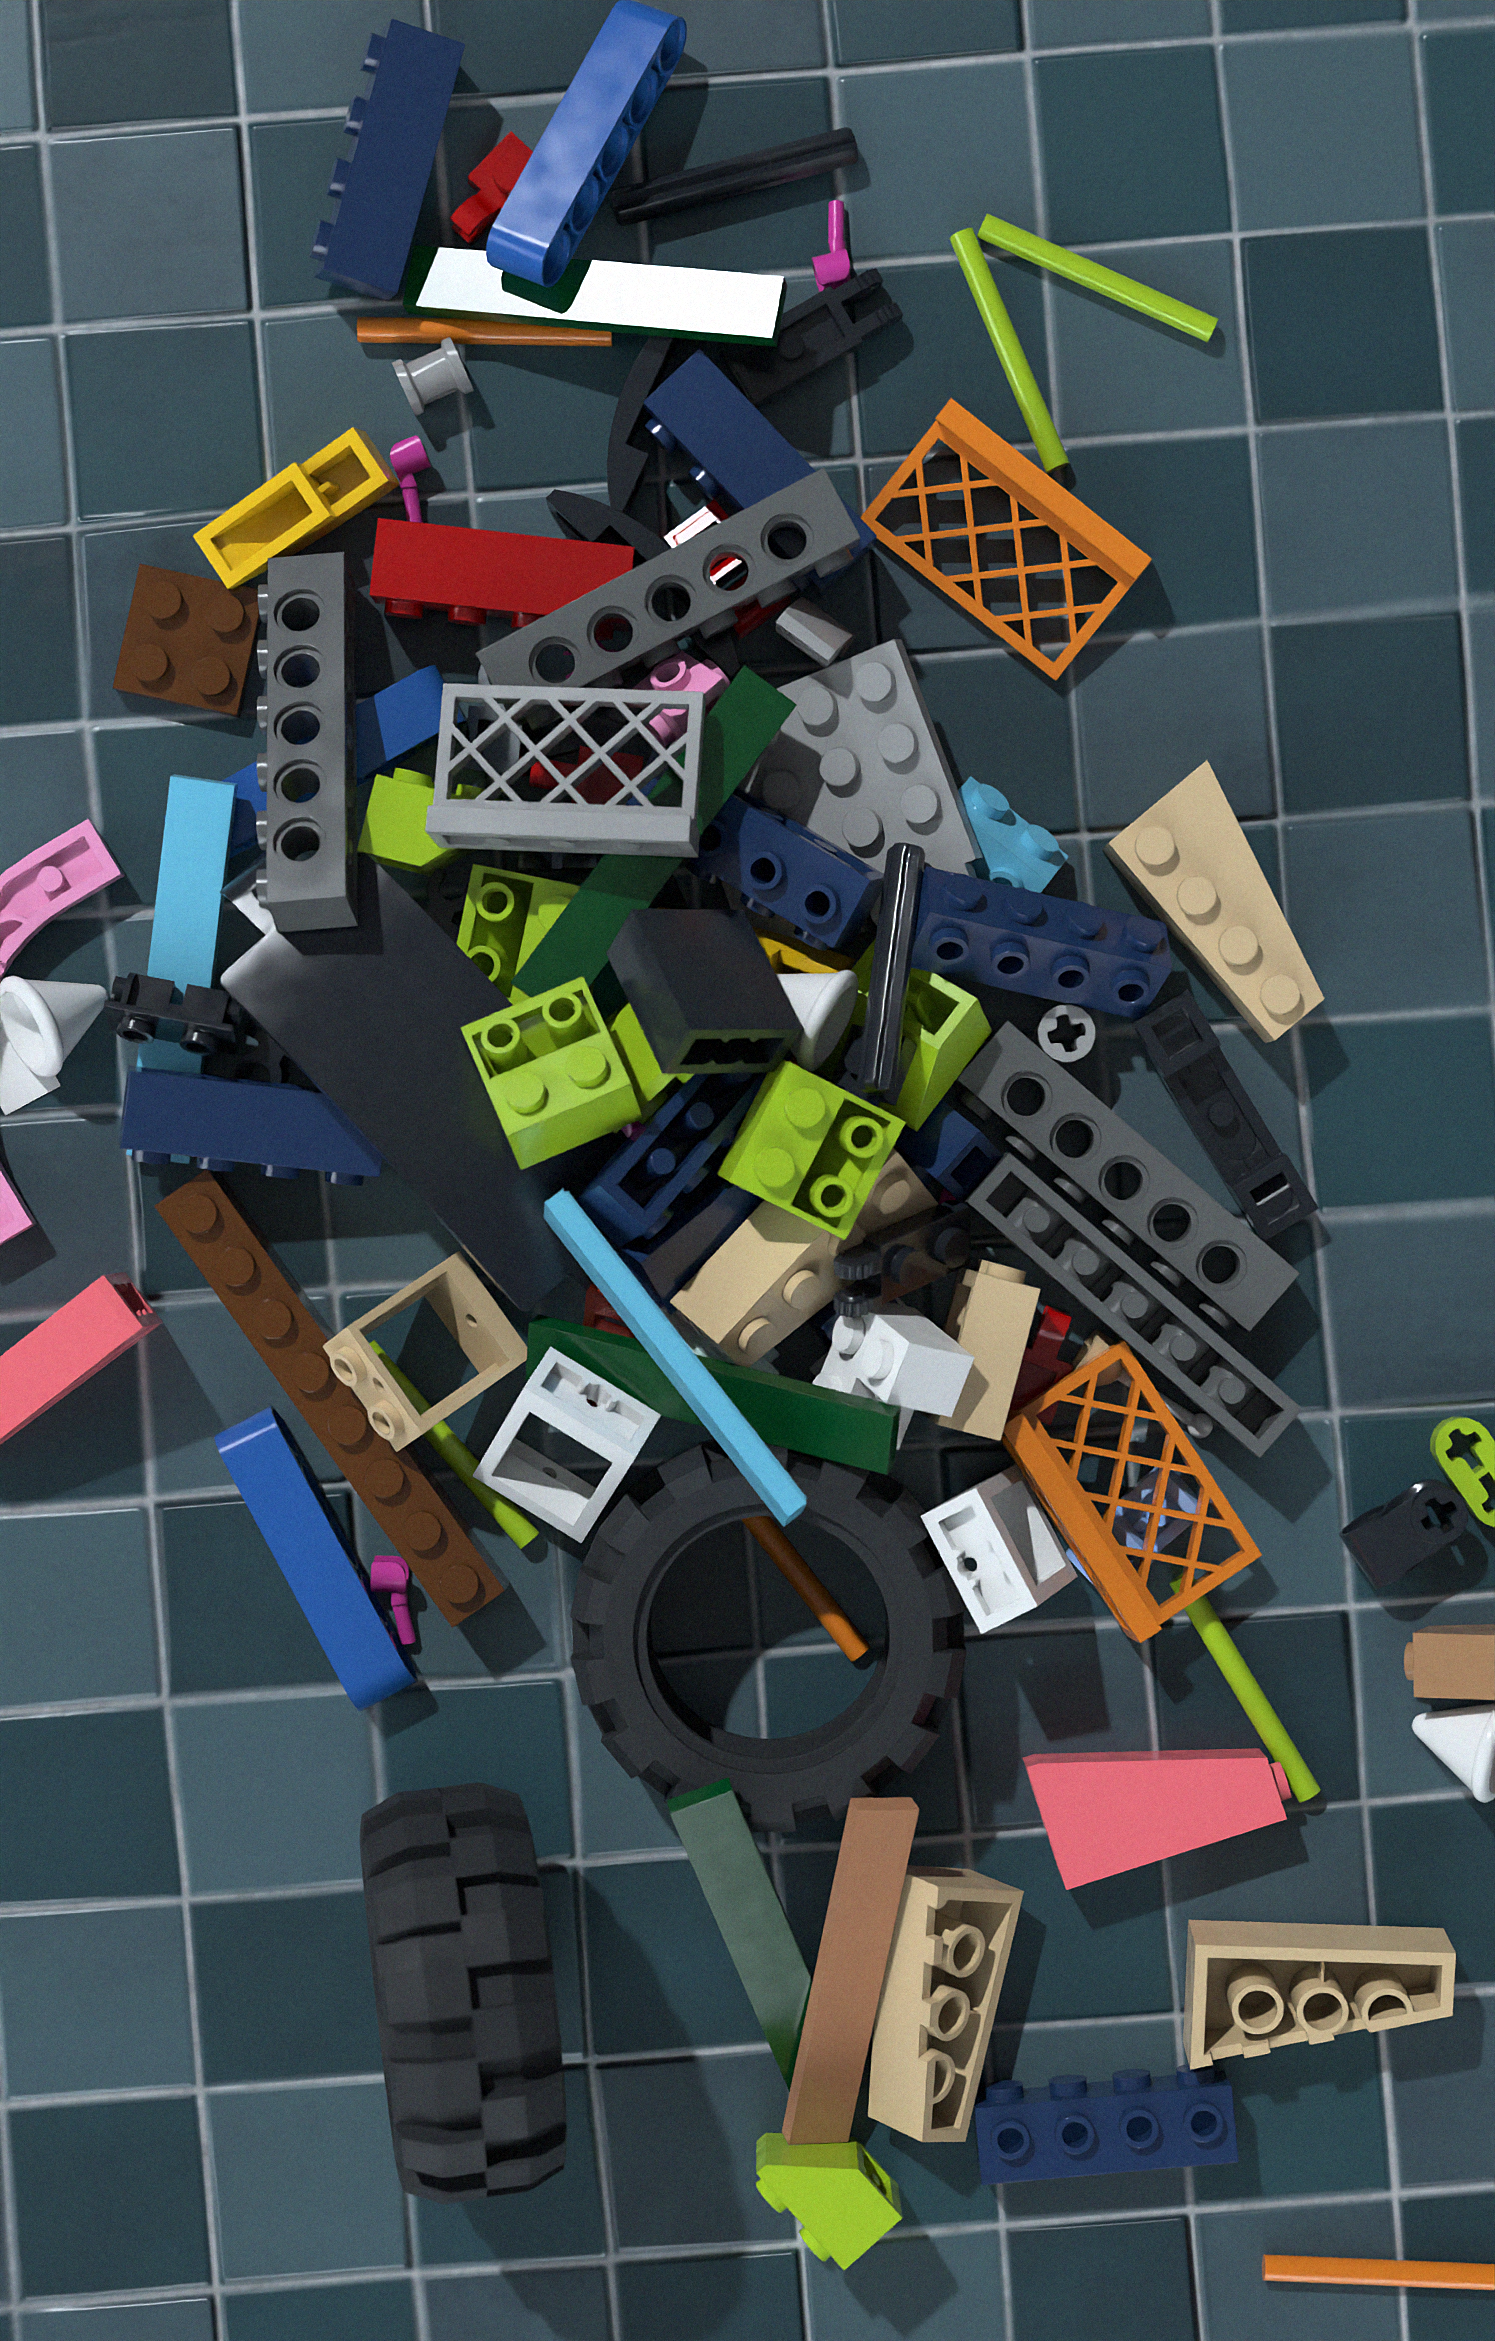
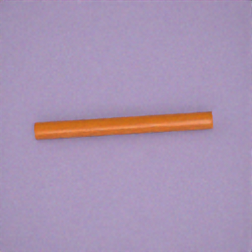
(473, 332)
(807, 1586)
(1378, 2272)

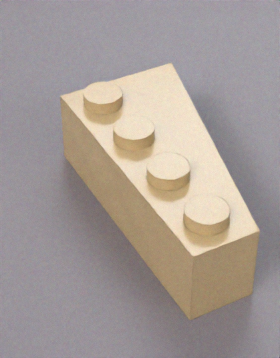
(1212, 895)
(782, 1268)
(1307, 1982)
(939, 2000)

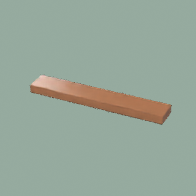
(850, 1969)

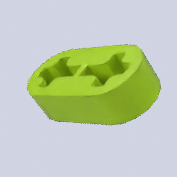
(1456, 1469)

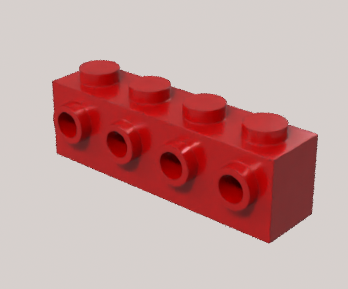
(488, 573)

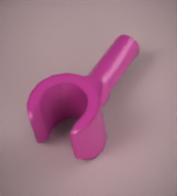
(834, 267)
(407, 459)
(392, 1576)

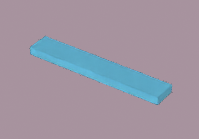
(189, 903)
(674, 1357)

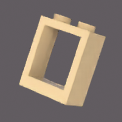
(471, 1319)
(992, 1321)

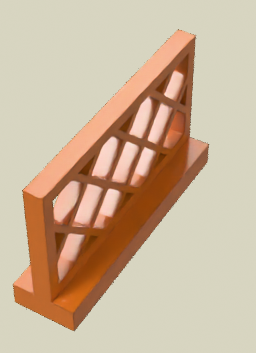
(1041, 497)
(1080, 1522)

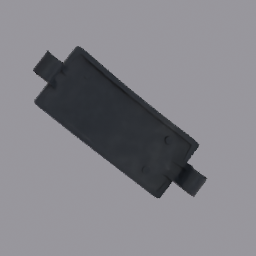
(380, 1033)

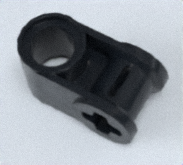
(1396, 1537)

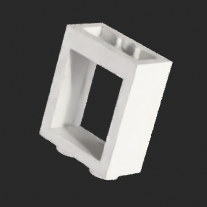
(559, 1397)
(1009, 1539)

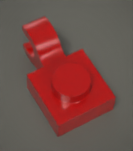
(493, 183)
(599, 785)
(1040, 1363)

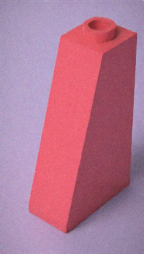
(71, 1348)
(1145, 1806)

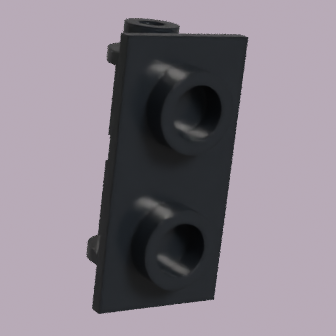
(146, 1013)

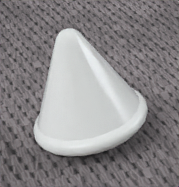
(823, 1009)
(47, 1019)
(1464, 1743)

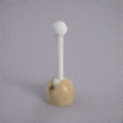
(1198, 1424)

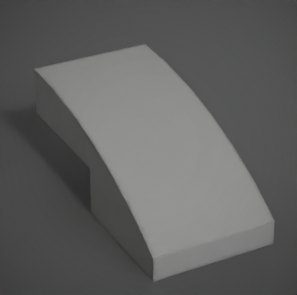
(814, 632)

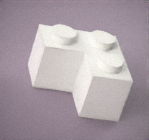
(897, 1361)

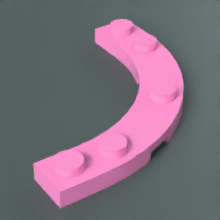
(30, 898)

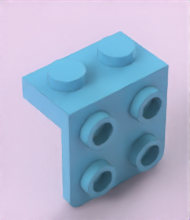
(1010, 846)

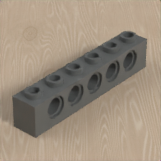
(805, 505)
(325, 887)
(1258, 1271)
(1133, 1305)

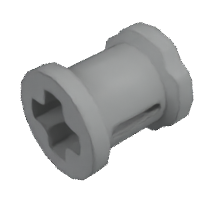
(432, 376)
(1072, 1017)

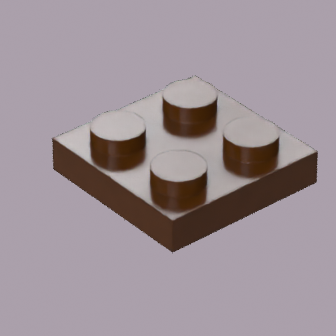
(188, 641)

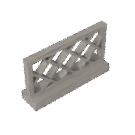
(567, 826)

